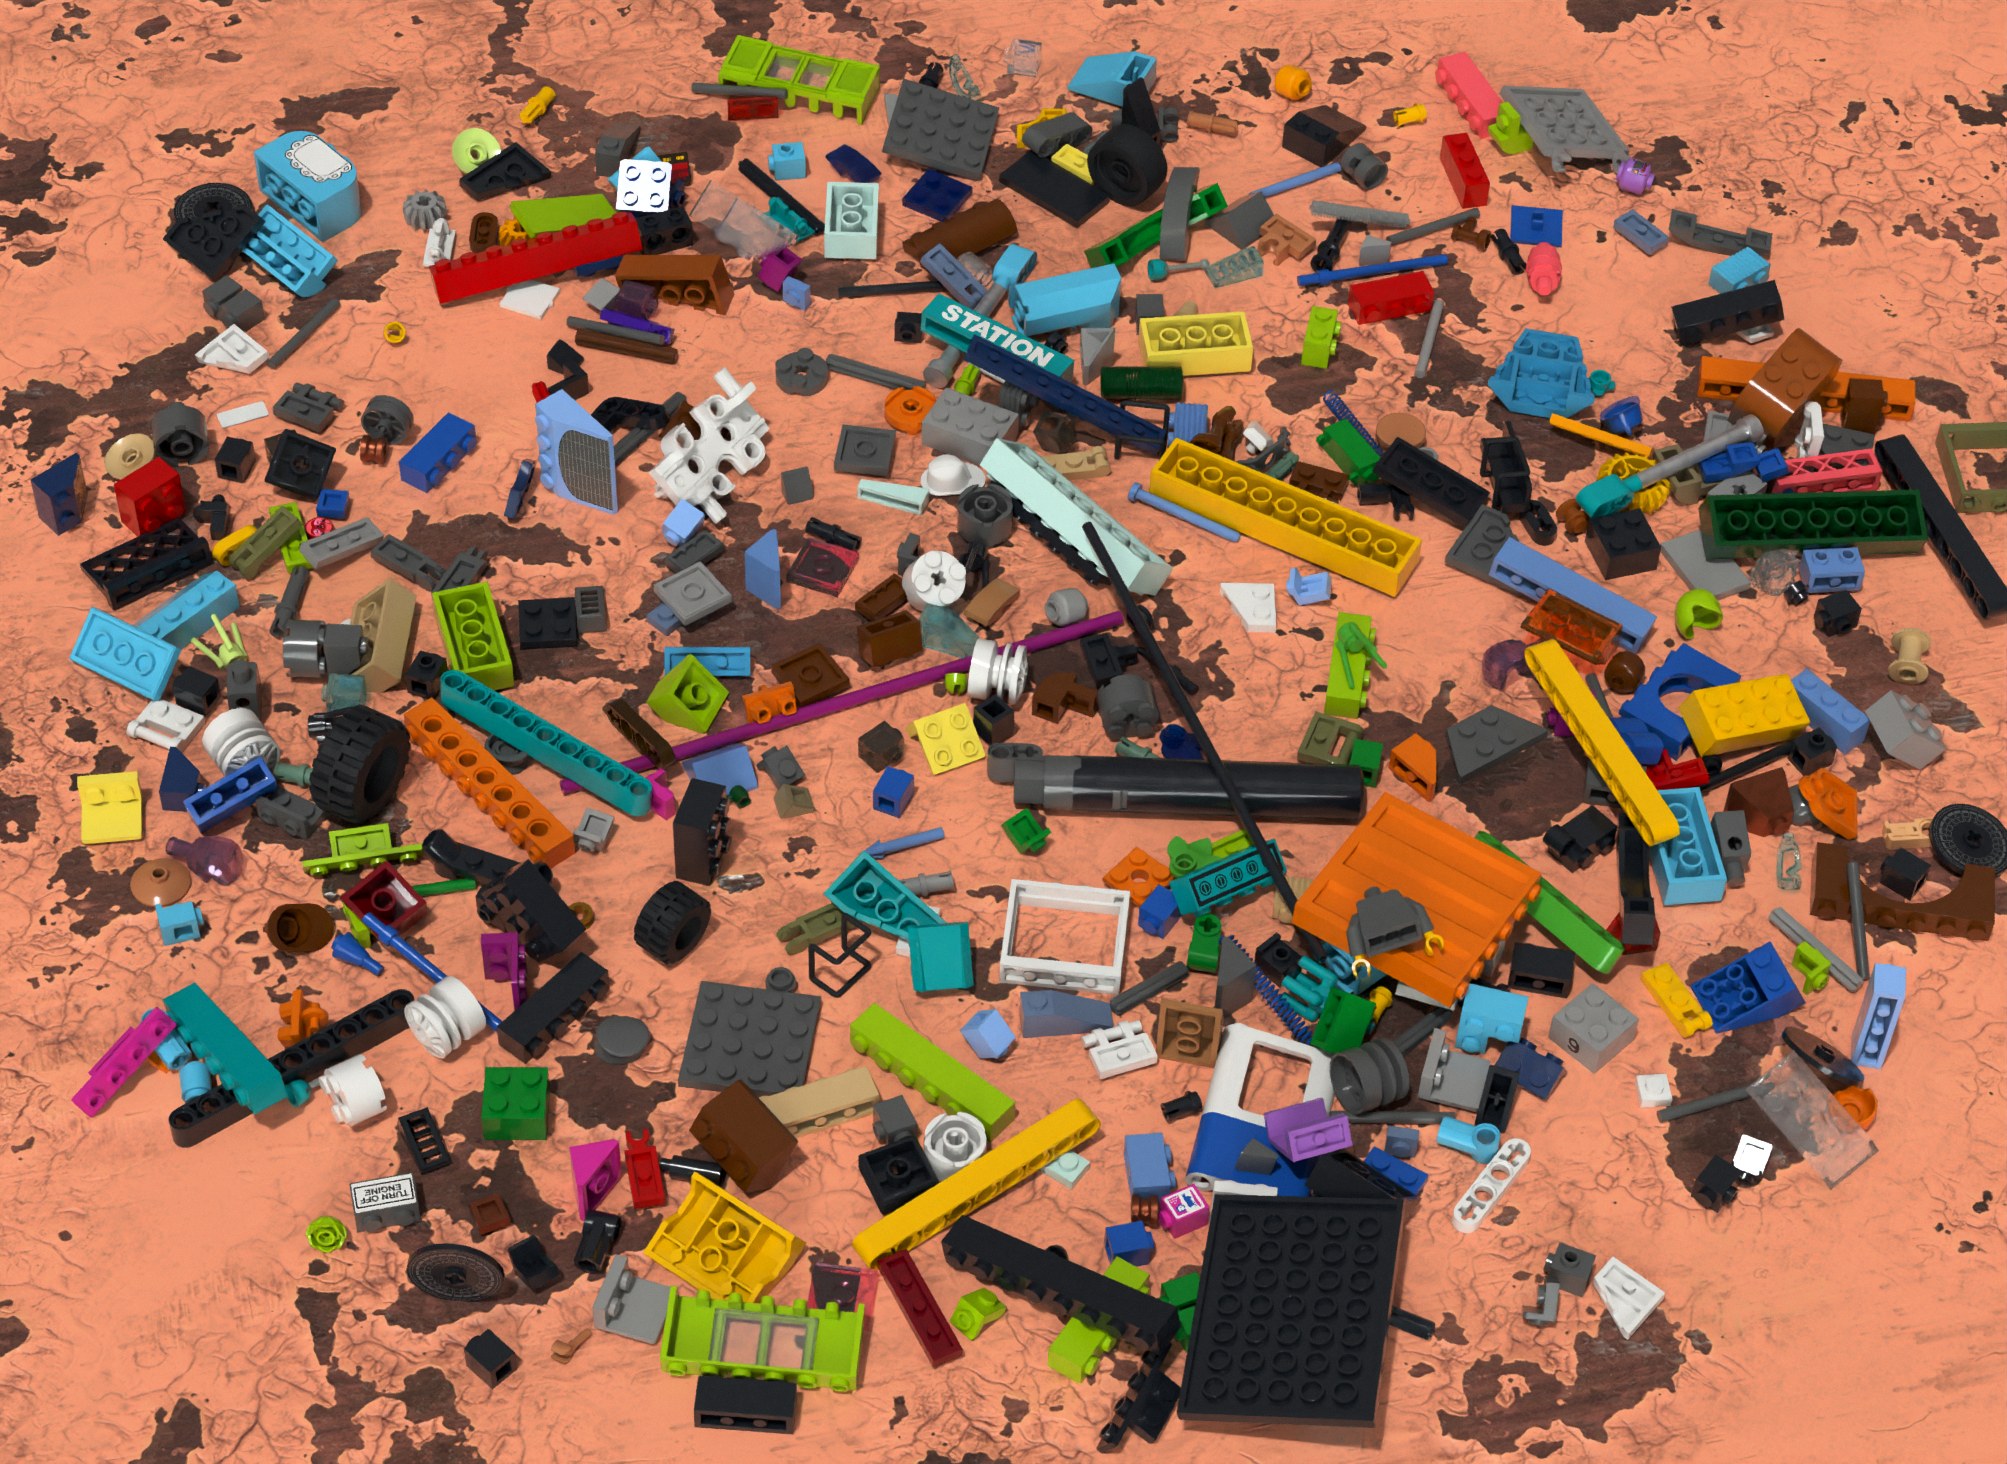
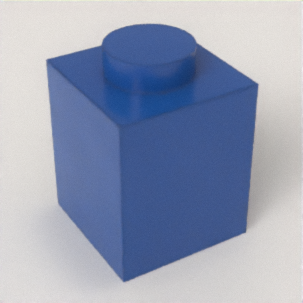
(893, 792)
(1159, 912)
(1129, 1243)

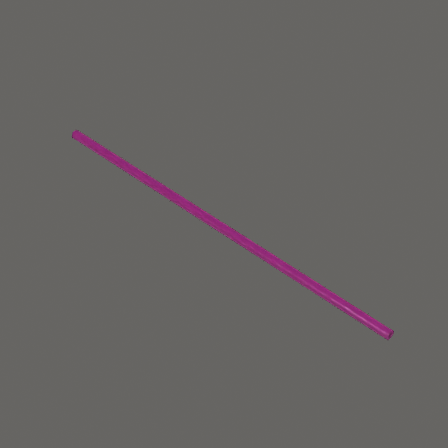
(862, 696)

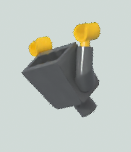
(1387, 923)

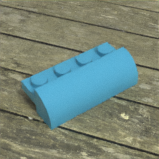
(290, 254)

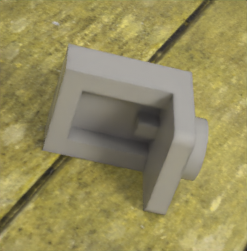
(593, 830)

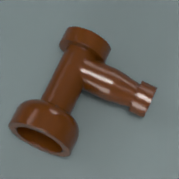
(1481, 239)

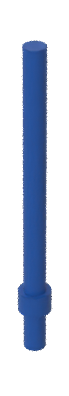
(1324, 276)
(390, 936)

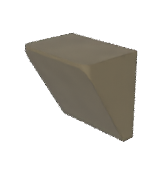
(793, 801)

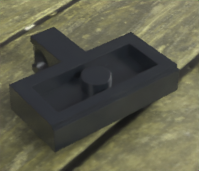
(1106, 660)

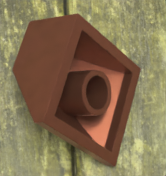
(1764, 802)

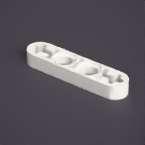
(1489, 1184)

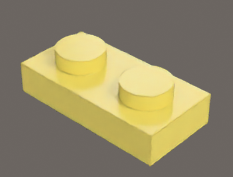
(1073, 161)

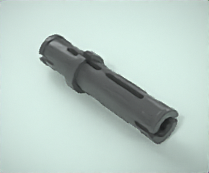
(287, 607)

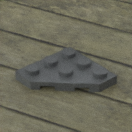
(1480, 544)

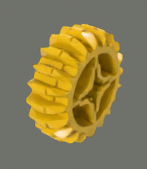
(1629, 465)

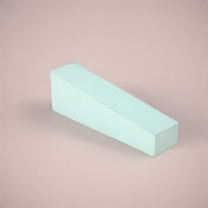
(897, 496)

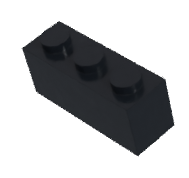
(745, 1404)

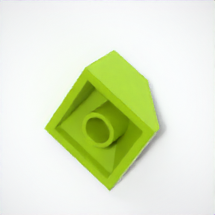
(688, 696)

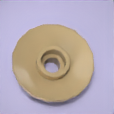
(129, 455)

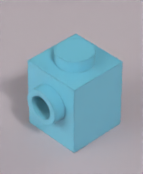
(787, 161)

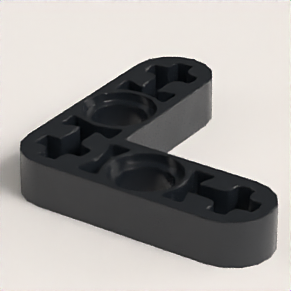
(620, 411)

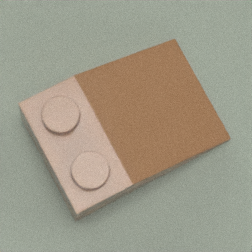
(1189, 1033)

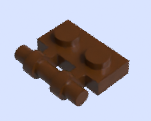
(1319, 481)

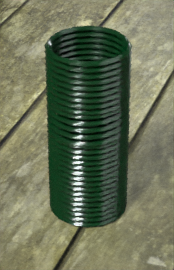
(1148, 384)

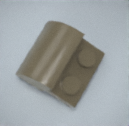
(1687, 483)

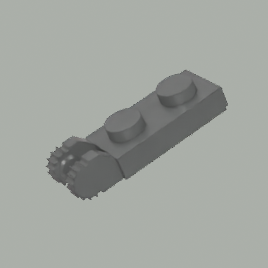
(408, 562)

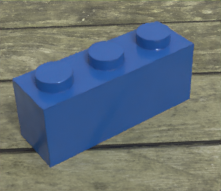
(438, 452)
(230, 795)

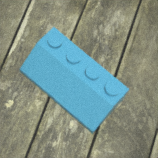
(190, 610)

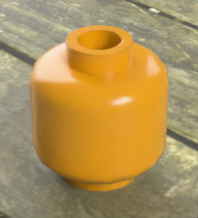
(1293, 82)

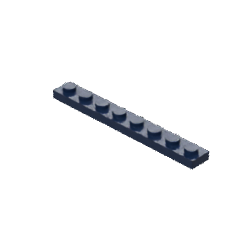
(1061, 393)

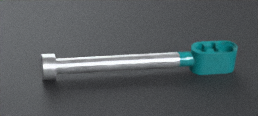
(1614, 494)

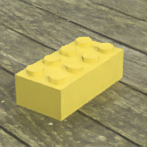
(1197, 343)

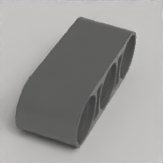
(1051, 135)

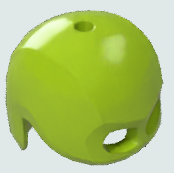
(1697, 609)

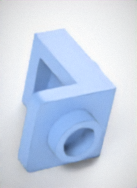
(1309, 588)

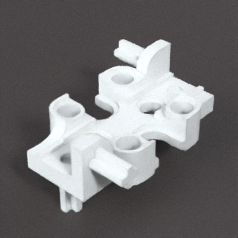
(746, 428)

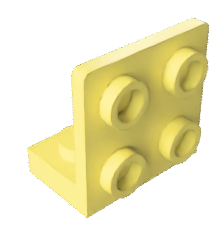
(947, 739)
(110, 807)

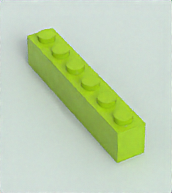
(930, 1070)

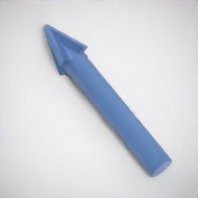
(878, 850)

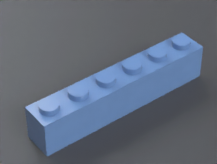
(1536, 573)

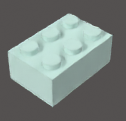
(851, 220)

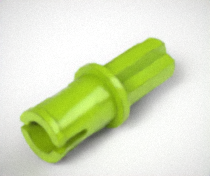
(966, 382)

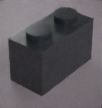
(1541, 970)

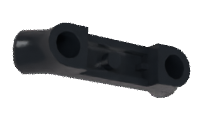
(457, 859)

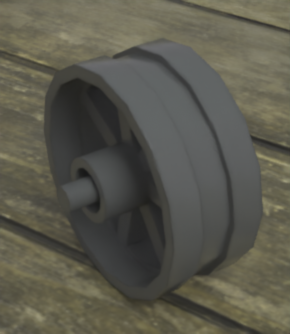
(391, 419)

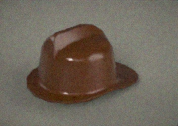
(299, 927)

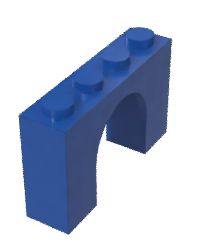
(1682, 672)

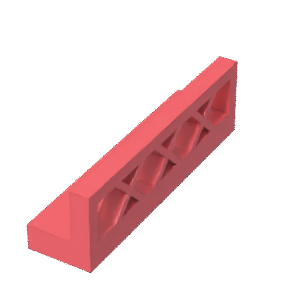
(1829, 479)

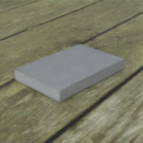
(1717, 576)

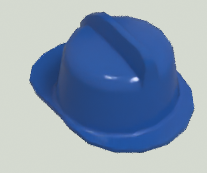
(1622, 416)

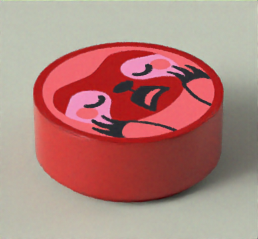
(318, 527)

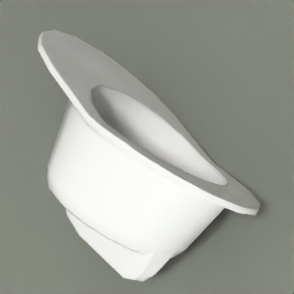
(950, 476)

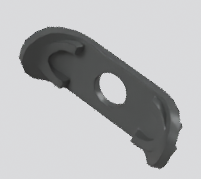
(1278, 449)

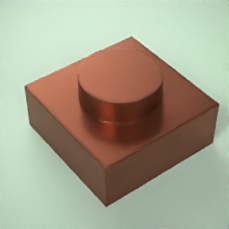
(489, 1213)

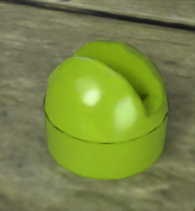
(956, 681)

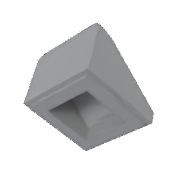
(1374, 251)
(602, 295)

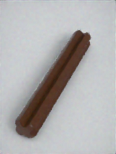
(626, 346)

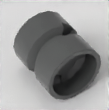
(1364, 166)

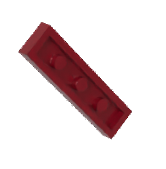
(919, 1308)

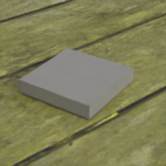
(692, 593)

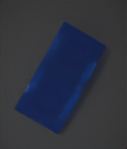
(856, 165)

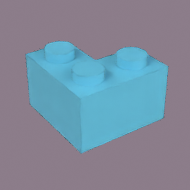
(1489, 1014)

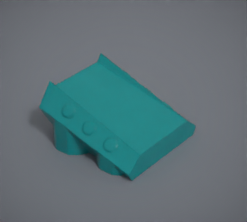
(940, 956)

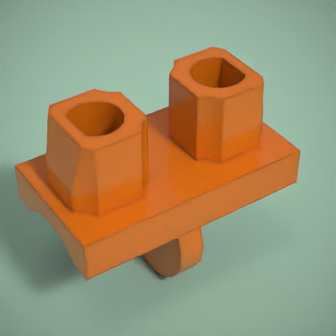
(769, 702)
(304, 1019)

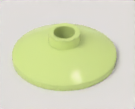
(475, 141)

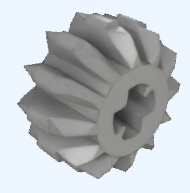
(423, 209)

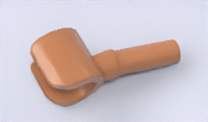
(563, 1352)

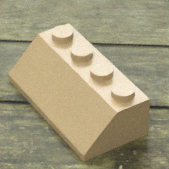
(386, 622)

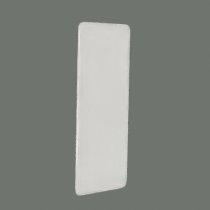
(242, 414)

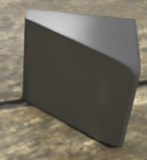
(796, 485)
(1257, 1158)

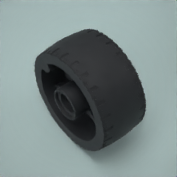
(1127, 165)

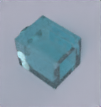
(344, 691)

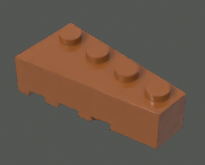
(681, 279)

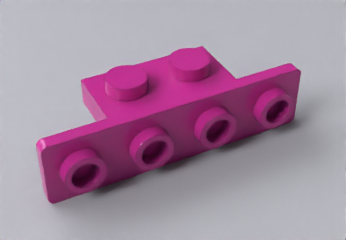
(122, 1061)

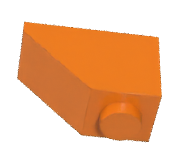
(1416, 765)

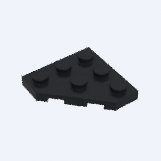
(214, 238)

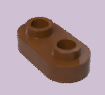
(483, 232)

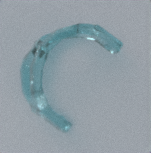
(954, 66)
(1788, 844)

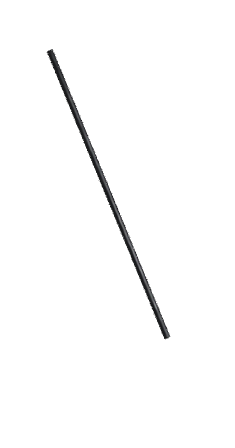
(1200, 734)

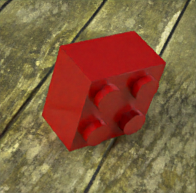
(150, 497)

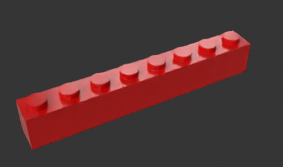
(535, 257)

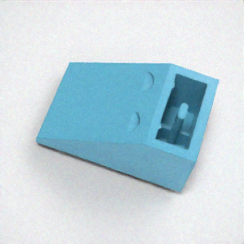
(1109, 74)

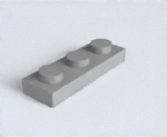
(341, 543)

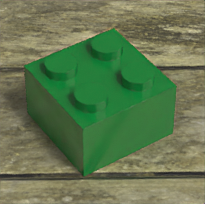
(515, 1103)

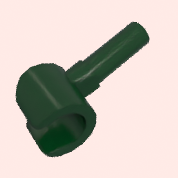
(739, 796)

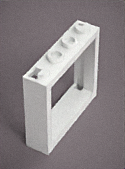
(1061, 973)

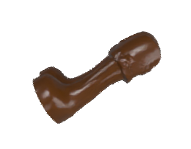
(1222, 435)

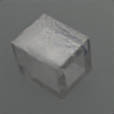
(1023, 57)

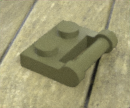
(1322, 737)

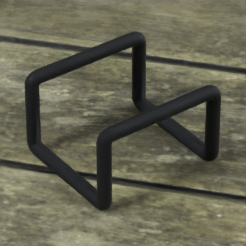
(1118, 441)
(1484, 473)
(847, 951)

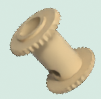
(1910, 645)

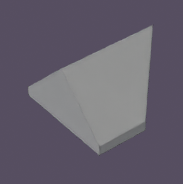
(1095, 351)

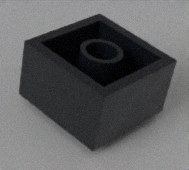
(1622, 544)

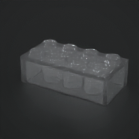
(1812, 1120)

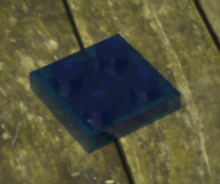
(937, 196)

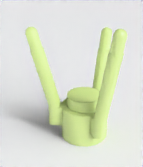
(228, 651)

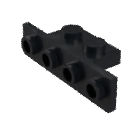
(1144, 1405)

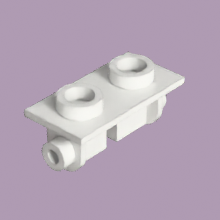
(439, 243)

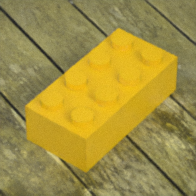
(1744, 715)

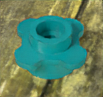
(1601, 382)

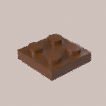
(812, 675)

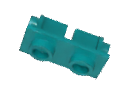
(789, 218)

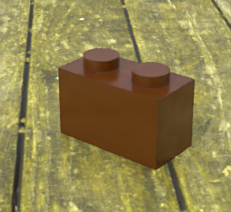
(1863, 405)
(889, 638)

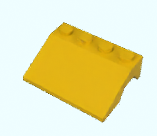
(724, 1244)

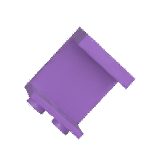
(1306, 1130)

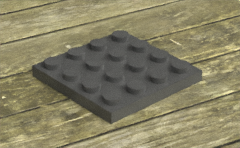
(940, 130)
(749, 1038)

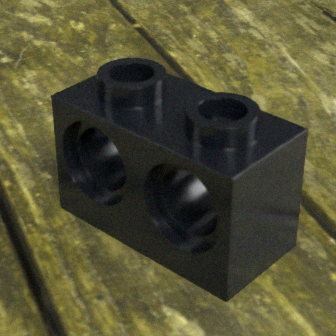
(665, 231)

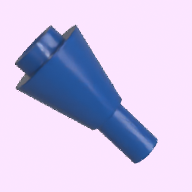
(349, 949)

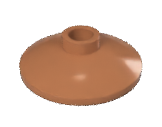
(167, 889)

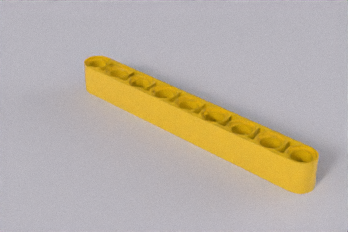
(1602, 743)
(977, 1183)

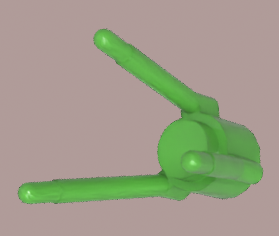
(1353, 639)

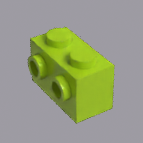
(1319, 337)

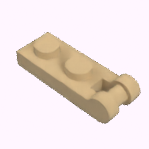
(1076, 466)

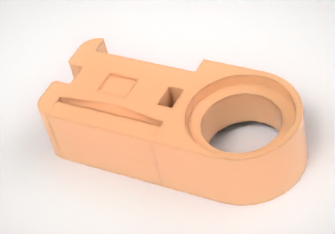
(1907, 834)

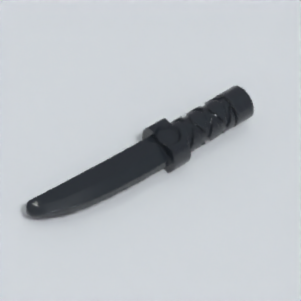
(1185, 682)

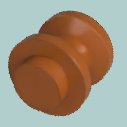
(1575, 519)

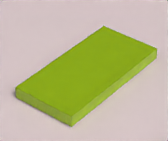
(556, 213)

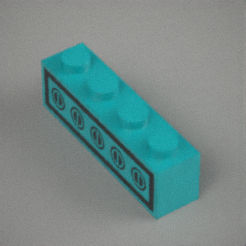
(1223, 879)

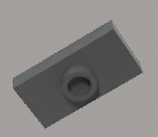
(699, 548)

